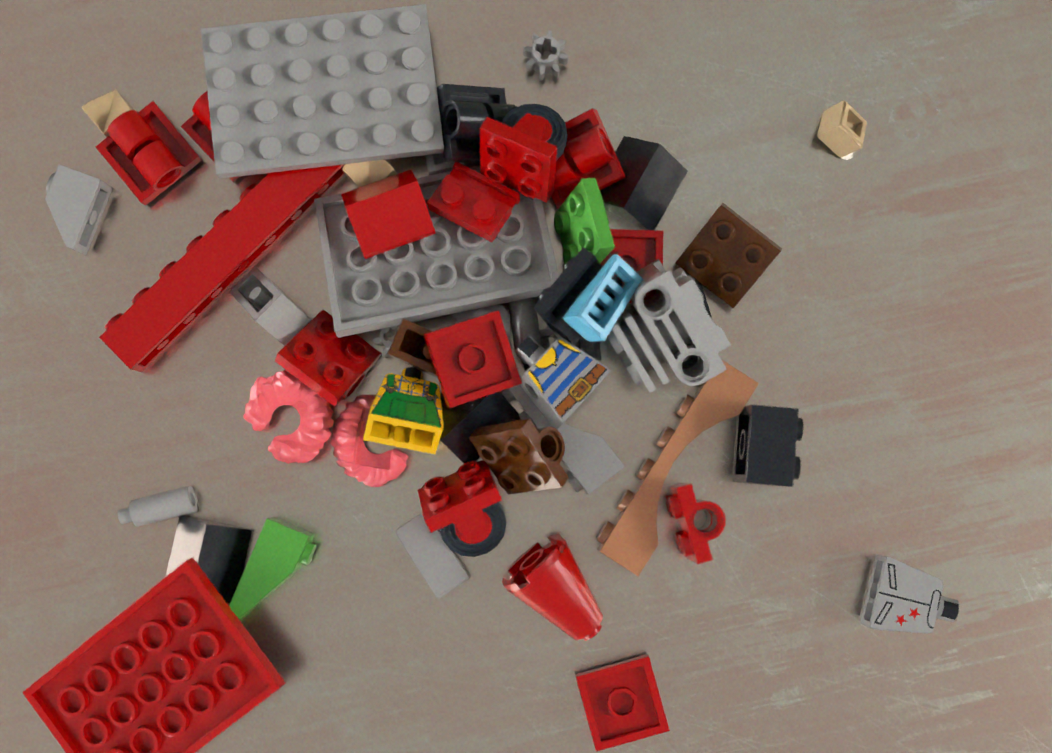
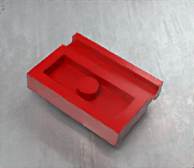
(473, 201)

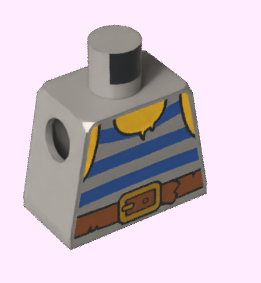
(558, 377)

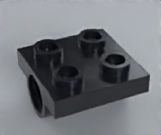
(463, 113)
(558, 298)

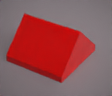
(388, 213)

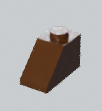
(411, 347)

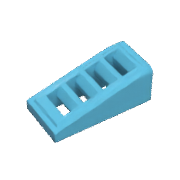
(601, 322)

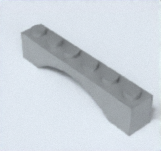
(585, 454)

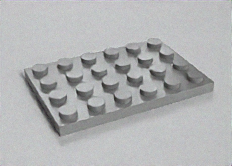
(321, 91)
(434, 274)

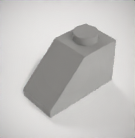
(76, 206)
(269, 306)

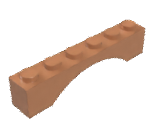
(634, 533)

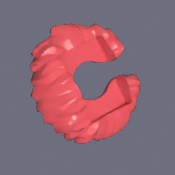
(314, 413)
(351, 450)

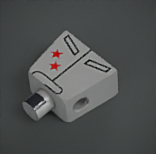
(905, 599)

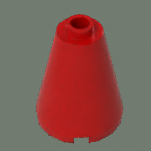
(556, 588)

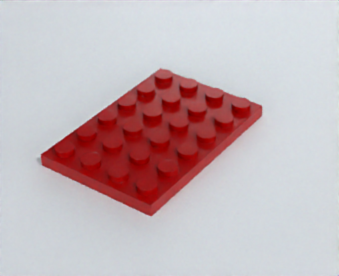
(157, 674)

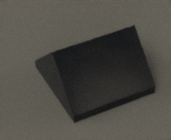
(648, 186)
(465, 418)
(217, 549)

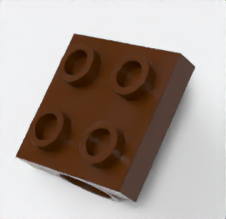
(728, 255)
(522, 455)

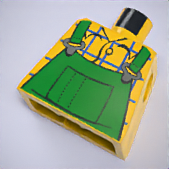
(406, 412)

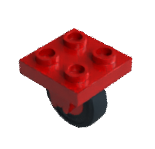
(523, 149)
(465, 509)

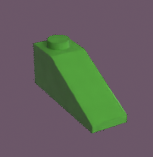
(274, 559)

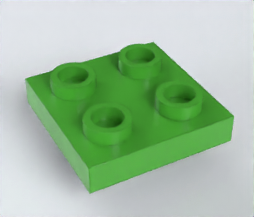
(584, 222)

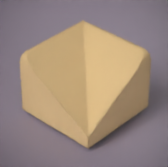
(106, 109)
(842, 129)
(368, 172)

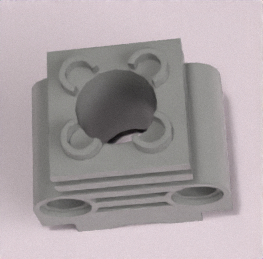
(669, 330)

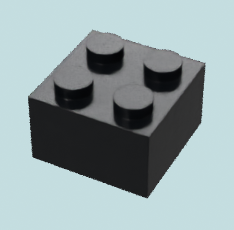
(767, 445)

